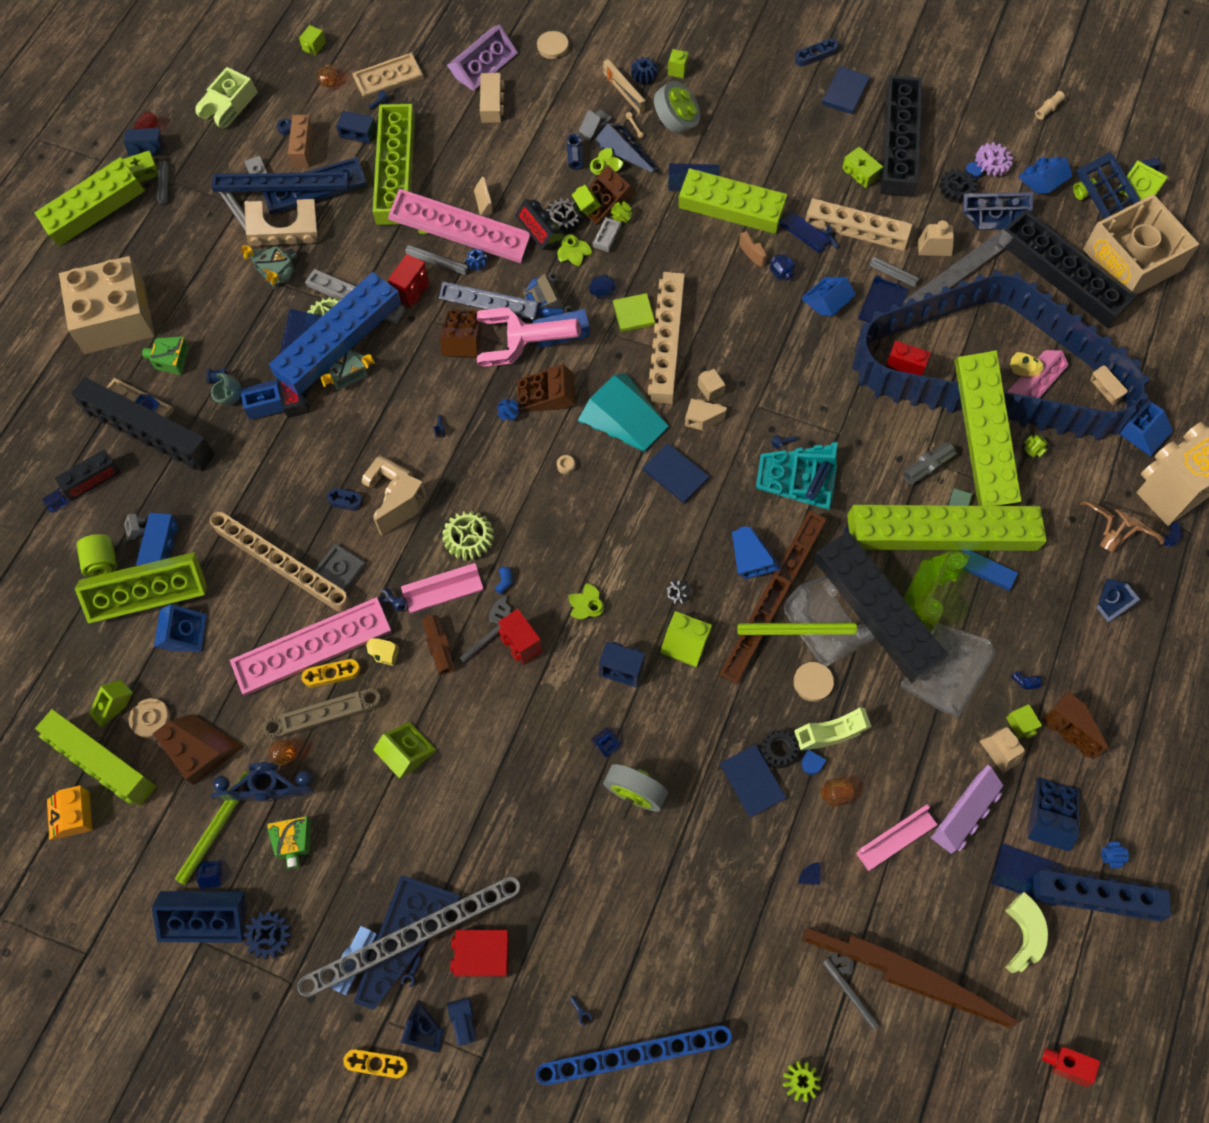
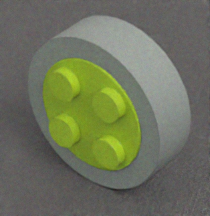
(676, 107)
(635, 789)

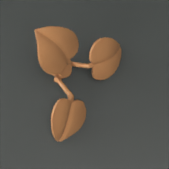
(1113, 538)

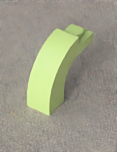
(833, 732)
(1034, 932)

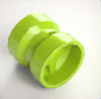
(1080, 191)

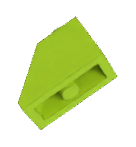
(110, 701)

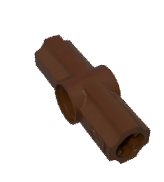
(438, 644)

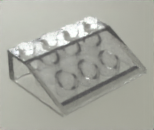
(954, 680)

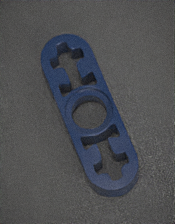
(806, 56)

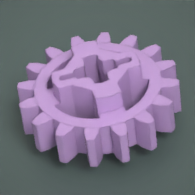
(993, 159)

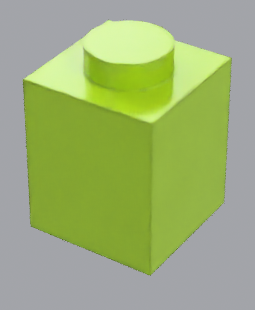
(312, 40)
(678, 63)
(586, 200)
(1024, 722)

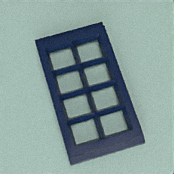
(1095, 165)

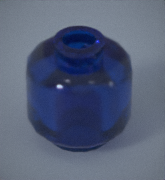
(782, 267)
(602, 286)

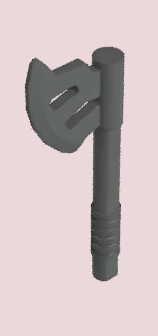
(493, 619)
(836, 973)

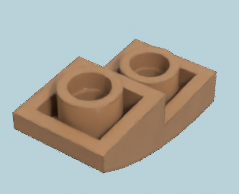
(753, 251)

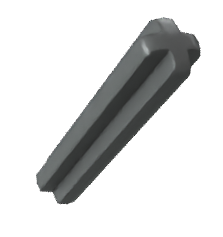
(162, 185)
(894, 271)

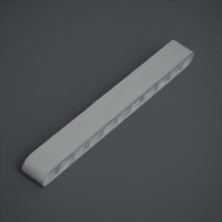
(399, 936)

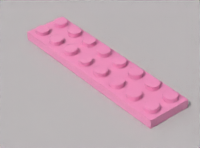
(459, 225)
(310, 646)

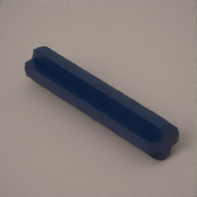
(818, 480)

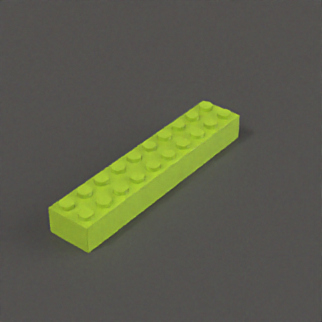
(947, 527)

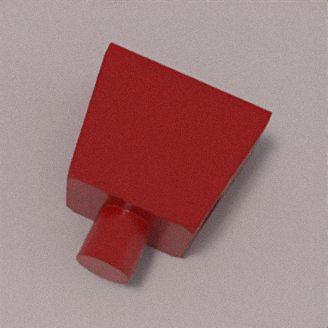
(1082, 1067)

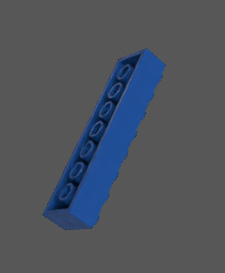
(335, 333)

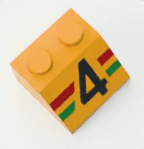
(69, 812)

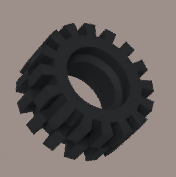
(788, 740)

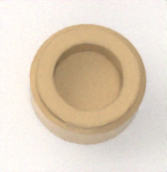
(565, 464)

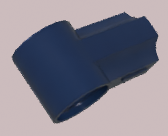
(574, 151)
(461, 1015)

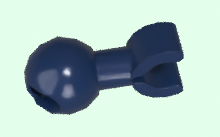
(399, 603)

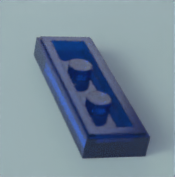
(805, 232)

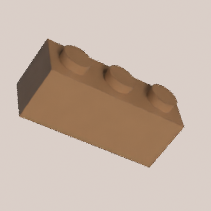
(300, 141)

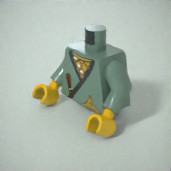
(272, 263)
(347, 370)

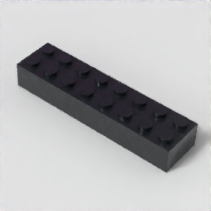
(901, 136)
(1066, 268)
(143, 424)
(880, 607)

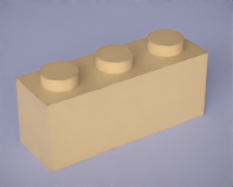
(491, 97)

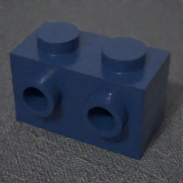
(356, 127)
(143, 140)

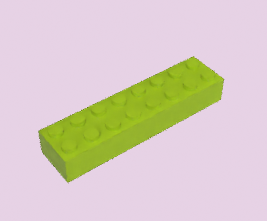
(393, 158)
(987, 429)

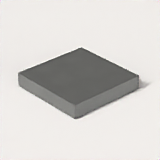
(340, 567)

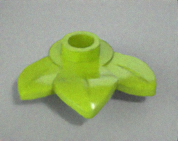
(605, 158)
(573, 252)
(583, 602)

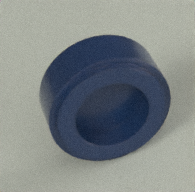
(284, 126)

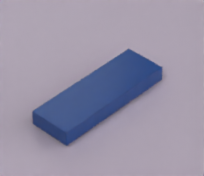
(989, 570)

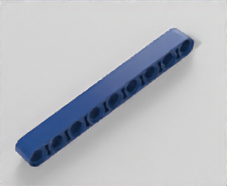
(624, 1062)

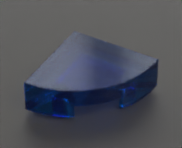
(810, 875)

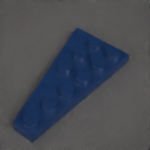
(409, 904)

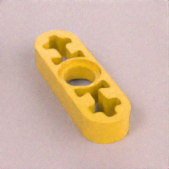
(324, 668)
(361, 1055)

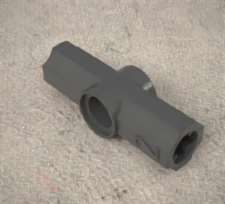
(929, 463)

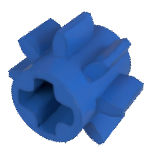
(476, 259)
(508, 409)
(1114, 855)

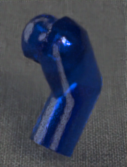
(1174, 536)
(1027, 682)

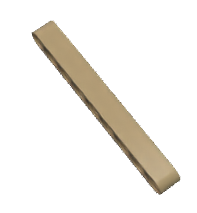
(285, 567)

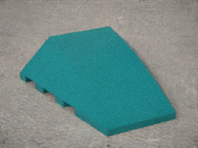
(624, 413)
(793, 471)

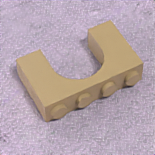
(301, 231)

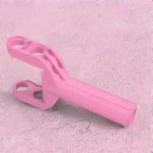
(520, 334)

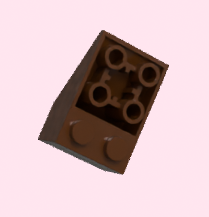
(609, 189)
(460, 334)
(546, 390)
(1076, 725)

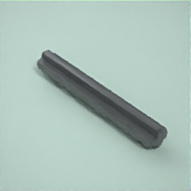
(437, 259)

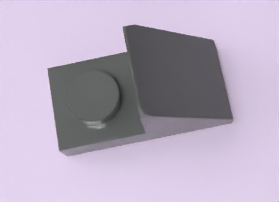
(594, 124)

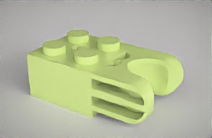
(226, 97)

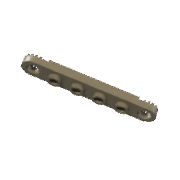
(321, 713)

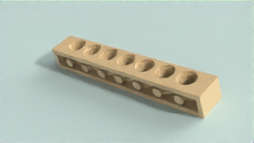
(669, 311)

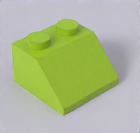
(685, 639)
(403, 749)

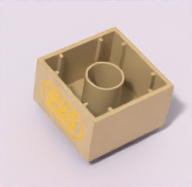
(1141, 245)
(106, 305)
(1178, 476)

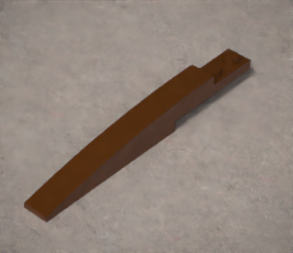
(774, 595)
(908, 975)

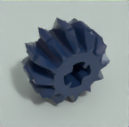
(644, 70)

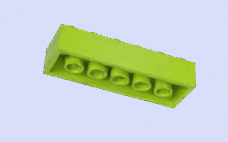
(89, 201)
(732, 201)
(141, 587)
(94, 759)

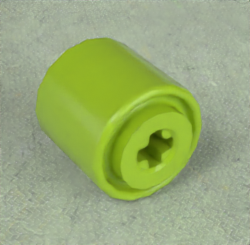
(96, 555)

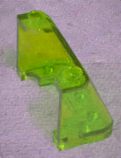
(929, 574)

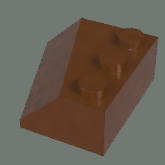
(195, 746)

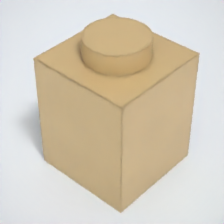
(711, 385)

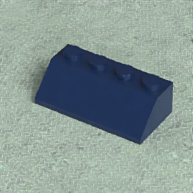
(200, 916)

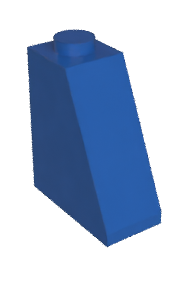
(752, 554)

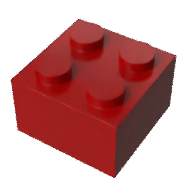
(409, 280)
(520, 637)

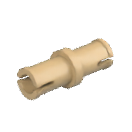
(1050, 105)

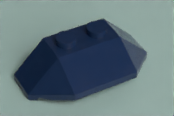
(996, 209)

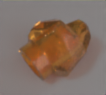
(327, 76)
(282, 752)

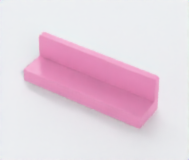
(1053, 364)
(442, 588)
(896, 838)

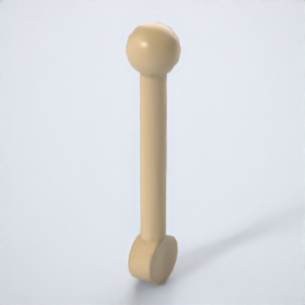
(629, 117)

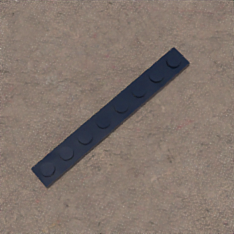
(280, 182)

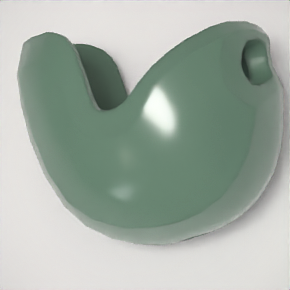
(227, 390)

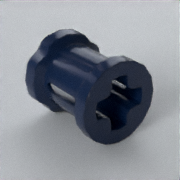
(211, 375)

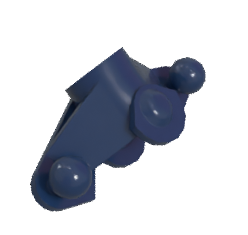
(253, 780)

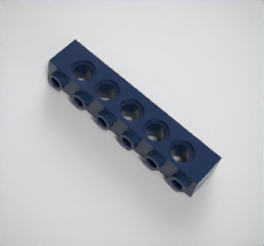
(1157, 900)

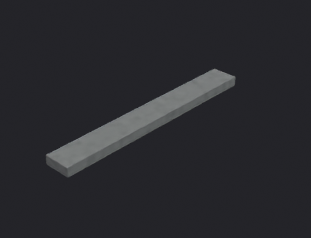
(962, 268)

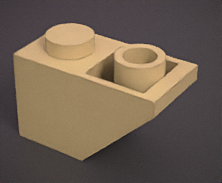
(704, 414)

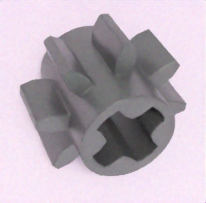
(679, 591)

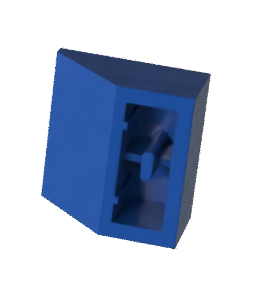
(1046, 174)
(262, 399)
(1148, 428)

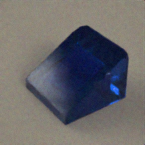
(147, 401)
(54, 500)
(606, 742)
(209, 874)

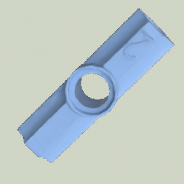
(363, 938)

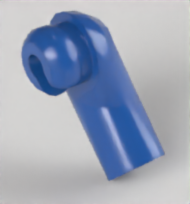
(506, 579)

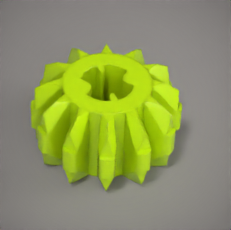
(809, 1082)

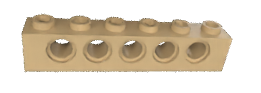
(858, 224)

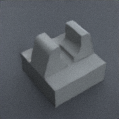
(132, 526)

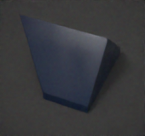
(1116, 599)
(422, 1030)

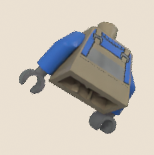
(543, 291)

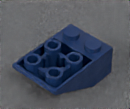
(1054, 815)

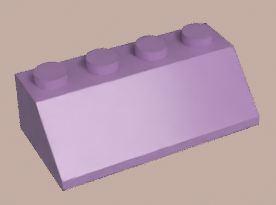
(482, 56)
(968, 810)

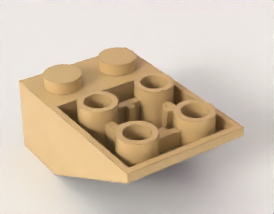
(400, 504)

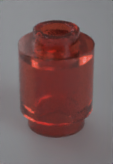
(146, 121)

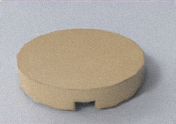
(552, 44)
(813, 681)
(148, 717)

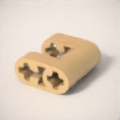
(385, 467)

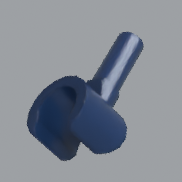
(383, 98)
(828, 233)
(439, 428)
(778, 442)
(412, 972)
(580, 1011)

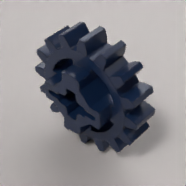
(261, 941)

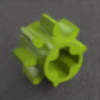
(621, 212)
(1035, 445)

